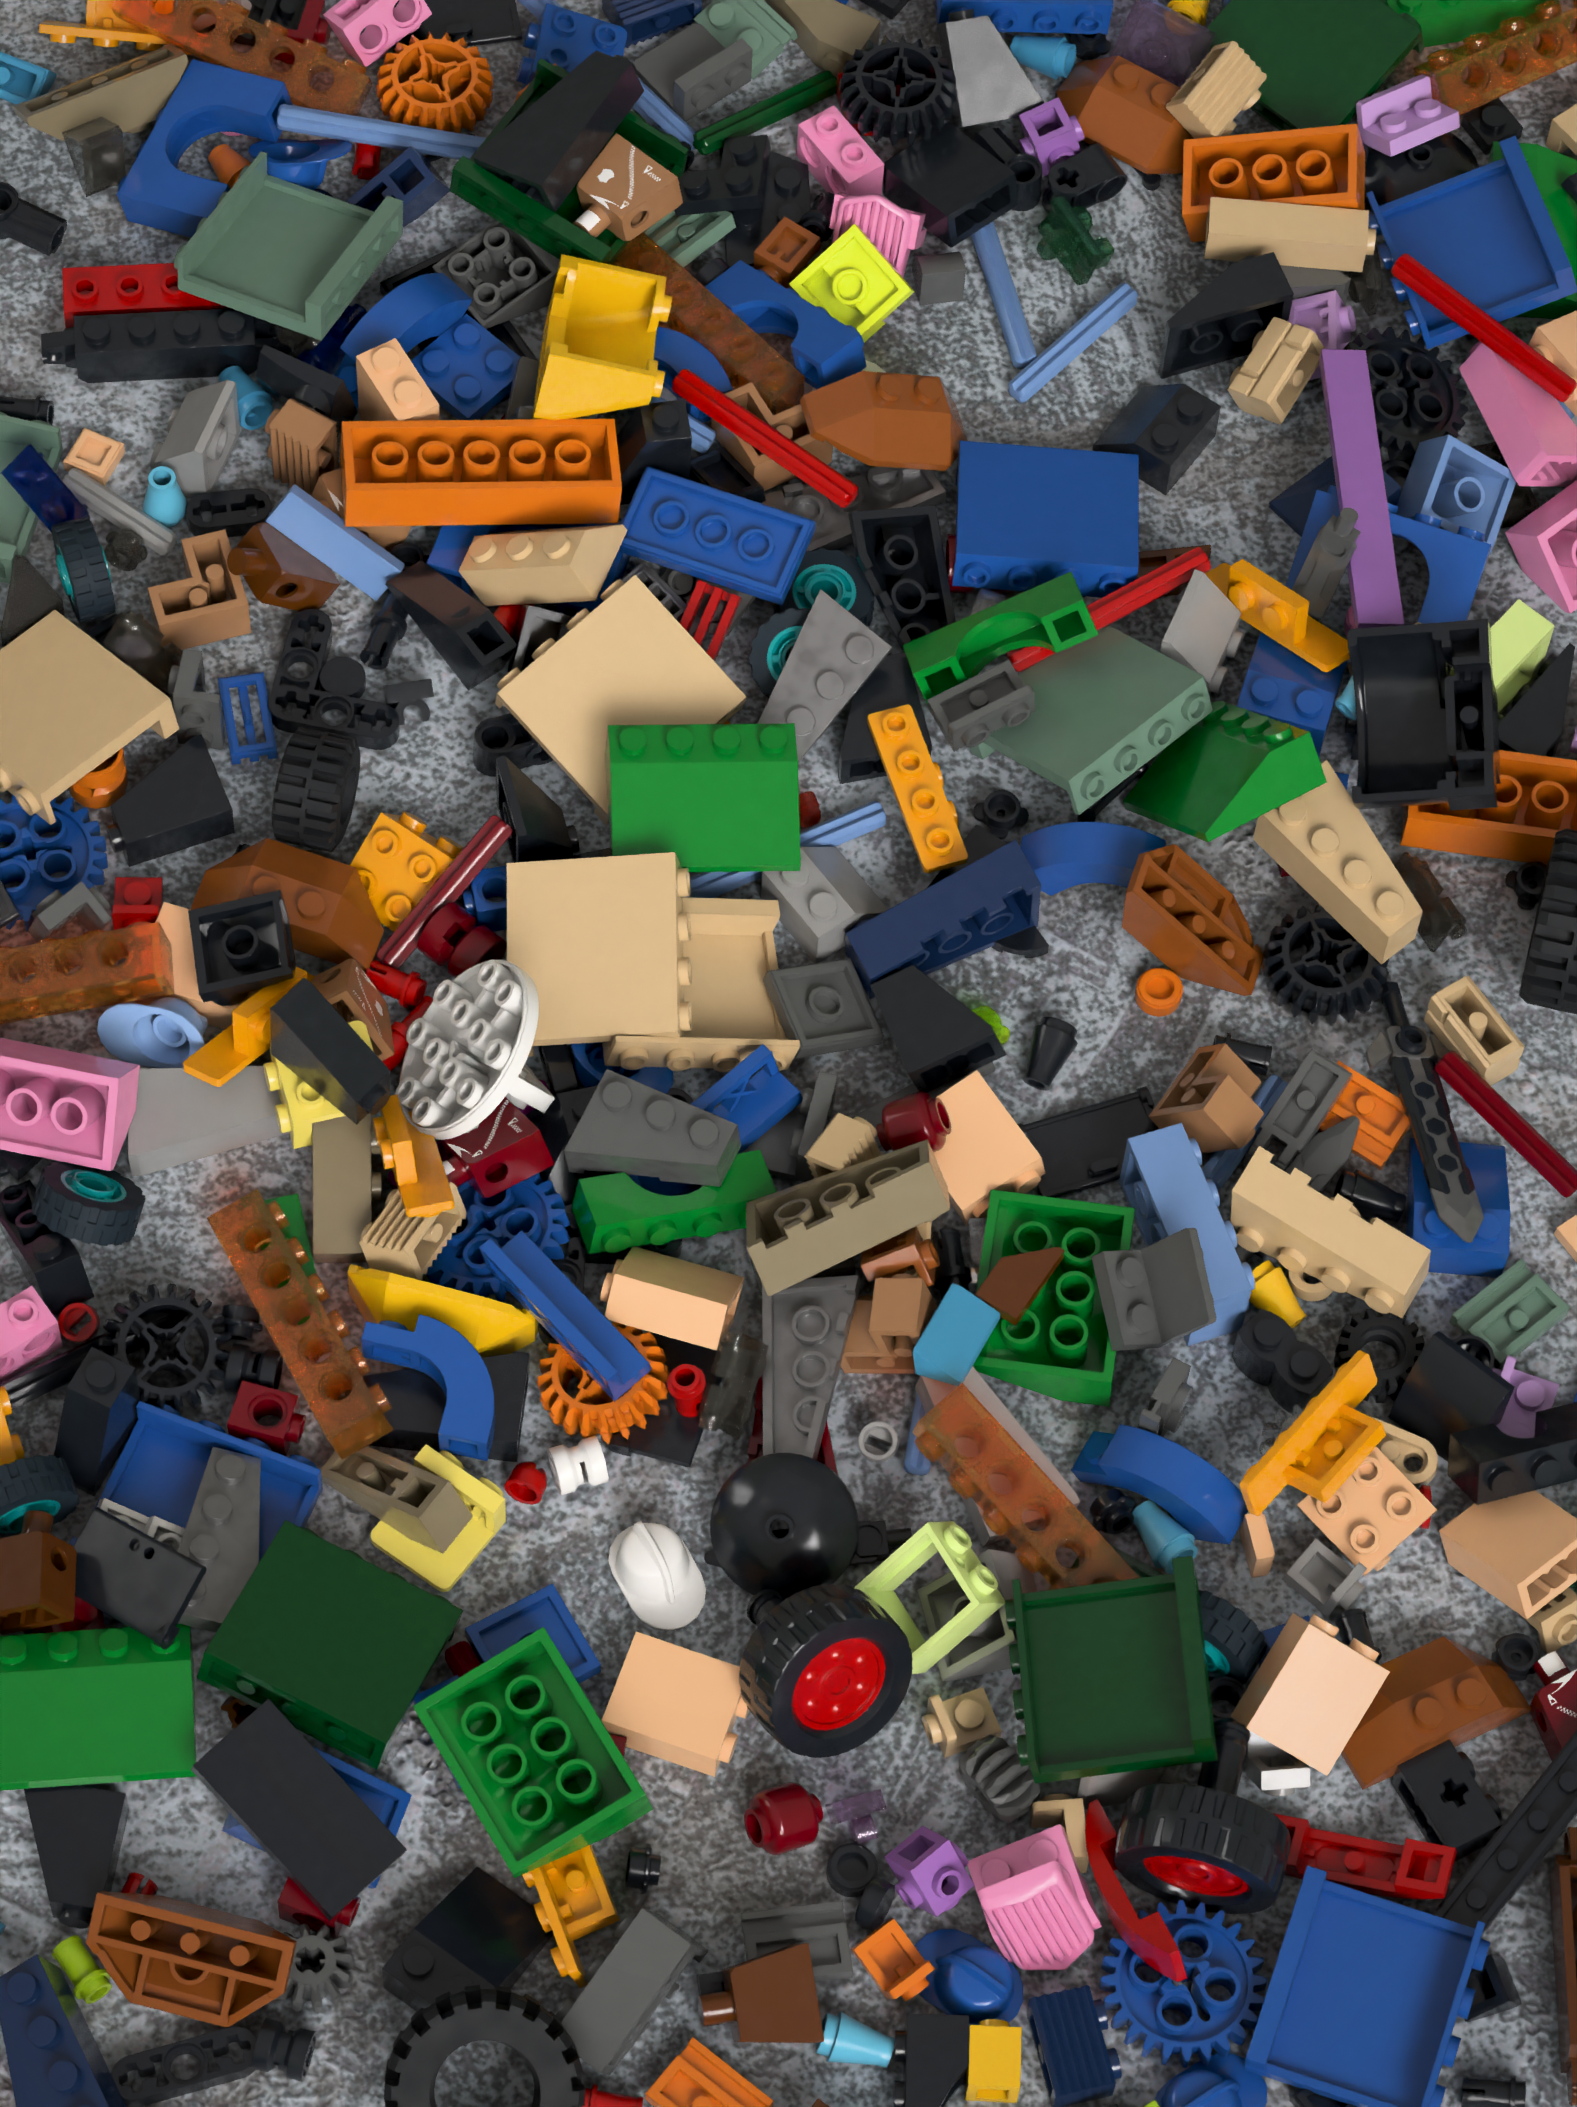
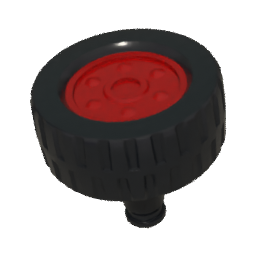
(823, 1668)
(1204, 1838)

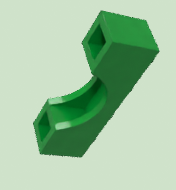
(1040, 617)
(621, 1214)

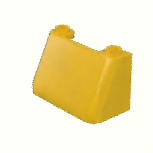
(600, 340)

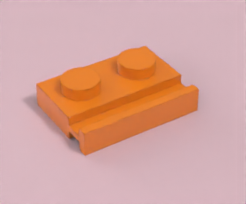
(1380, 1118)
(703, 2080)

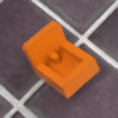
(893, 1962)

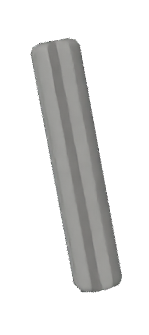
(120, 511)

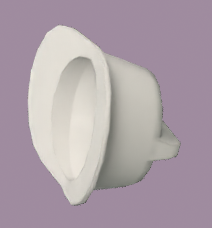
(657, 1576)

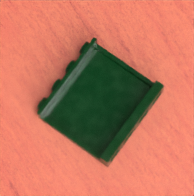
(1317, 54)
(534, 221)
(329, 1643)
(1112, 1676)

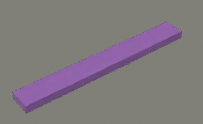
(1361, 486)

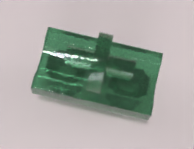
(1068, 239)

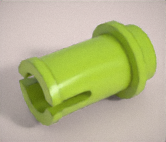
(82, 1970)

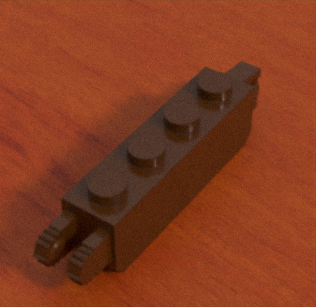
(1564, 1931)

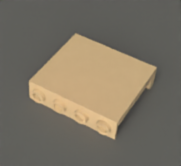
(615, 668)
(67, 711)
(602, 945)
(727, 995)

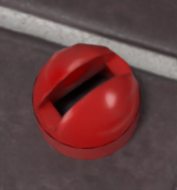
(72, 1315)
(526, 1483)

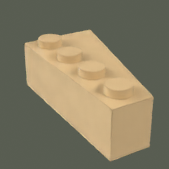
(1342, 866)
(1325, 1237)

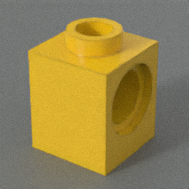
(994, 2062)

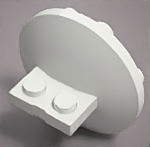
(472, 1051)

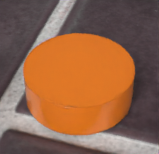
(1158, 992)

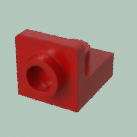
(136, 900)

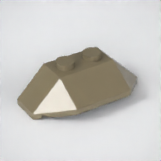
(122, 94)

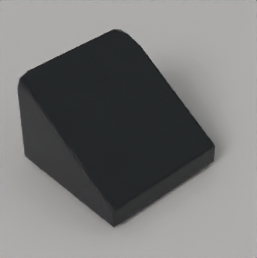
(1493, 1989)

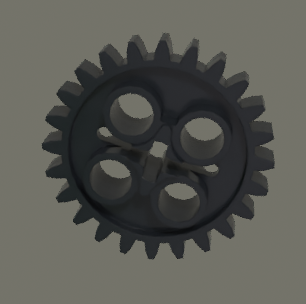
(1410, 391)

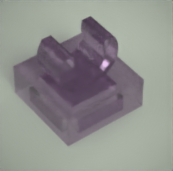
(857, 1812)

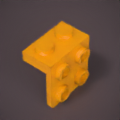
(401, 864)

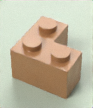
(788, 422)
(207, 603)
(1212, 1100)
(888, 1326)

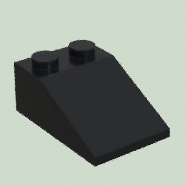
(1226, 316)
(469, 1939)

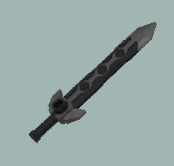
(1413, 1062)

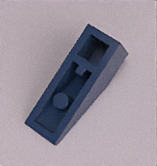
(406, 179)

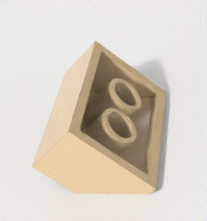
(541, 564)

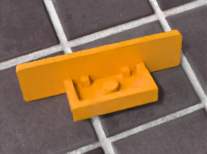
(106, 27)
(1279, 614)
(918, 789)
(243, 1039)
(413, 1161)
(1321, 1443)
(572, 1905)

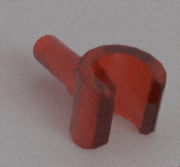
(808, 809)

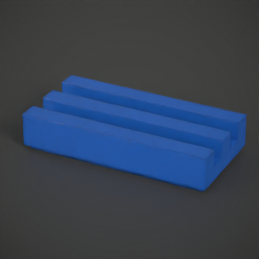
(252, 749)

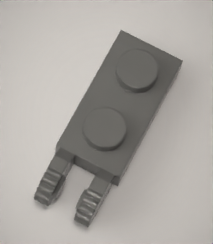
(1302, 1107)

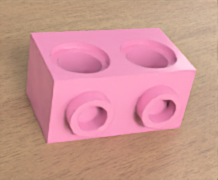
(382, 21)
(839, 155)
(26, 1333)

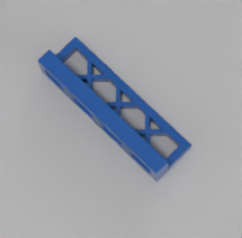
(748, 1103)
(566, 1314)

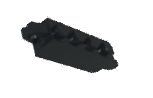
(160, 345)

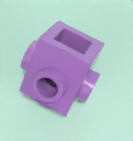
(1050, 134)
(929, 1871)

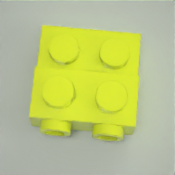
(853, 283)

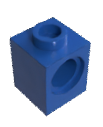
(487, 884)

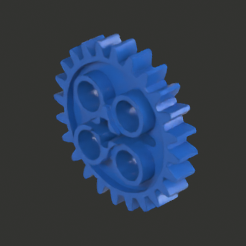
(50, 854)
(524, 1207)
(1223, 1964)

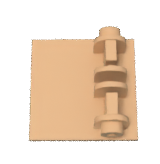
(1370, 1512)

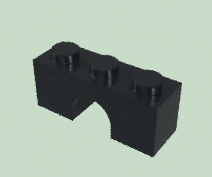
(1499, 1466)

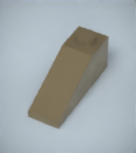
(828, 30)
(400, 1495)

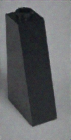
(563, 130)
(420, 1405)

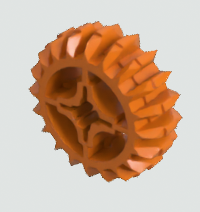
(436, 77)
(592, 1408)

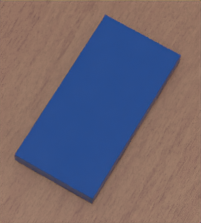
(715, 535)

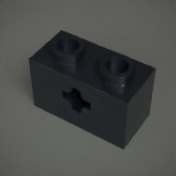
(1448, 1773)

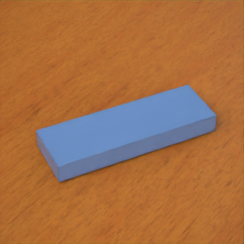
(337, 546)

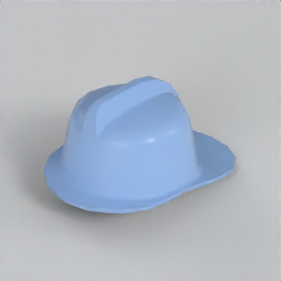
(154, 1033)

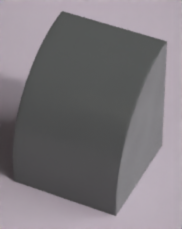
(939, 277)

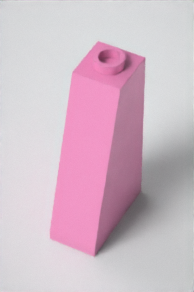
(1523, 419)

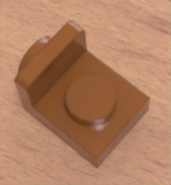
(786, 251)
(898, 1254)

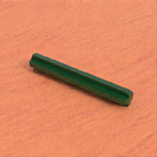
(765, 112)

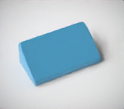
(23, 80)
(954, 1336)

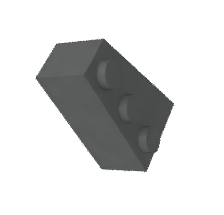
(650, 1135)
(627, 1988)

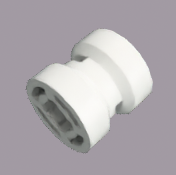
(566, 1464)

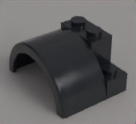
(1418, 728)

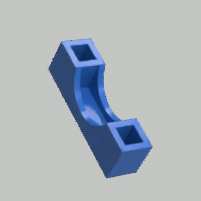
(821, 344)

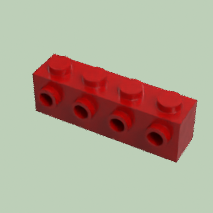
(126, 290)

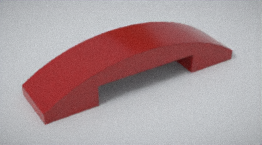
(1370, 1865)
(1145, 1936)

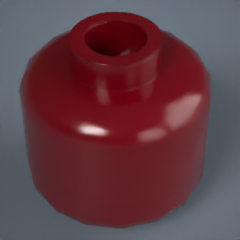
(913, 1121)
(783, 1818)

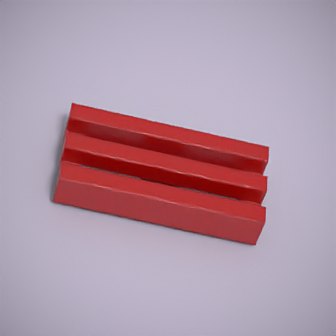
(692, 608)

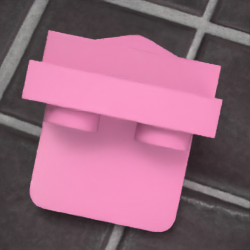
(883, 222)
(1036, 1901)

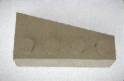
(343, 1187)
(842, 1214)

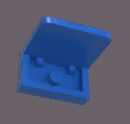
(567, 40)

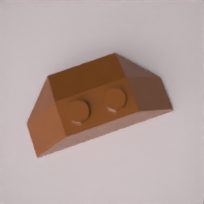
(1126, 113)
(887, 420)
(322, 897)
(1190, 922)
(1426, 1700)
(189, 1956)

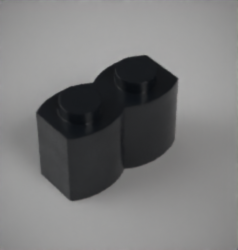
(1274, 1358)

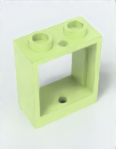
(1518, 650)
(972, 1576)

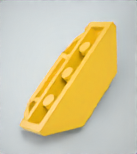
(486, 1323)

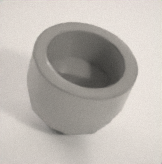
(883, 1433)

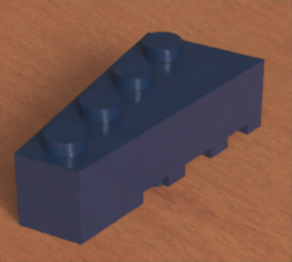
(949, 918)
(49, 2042)

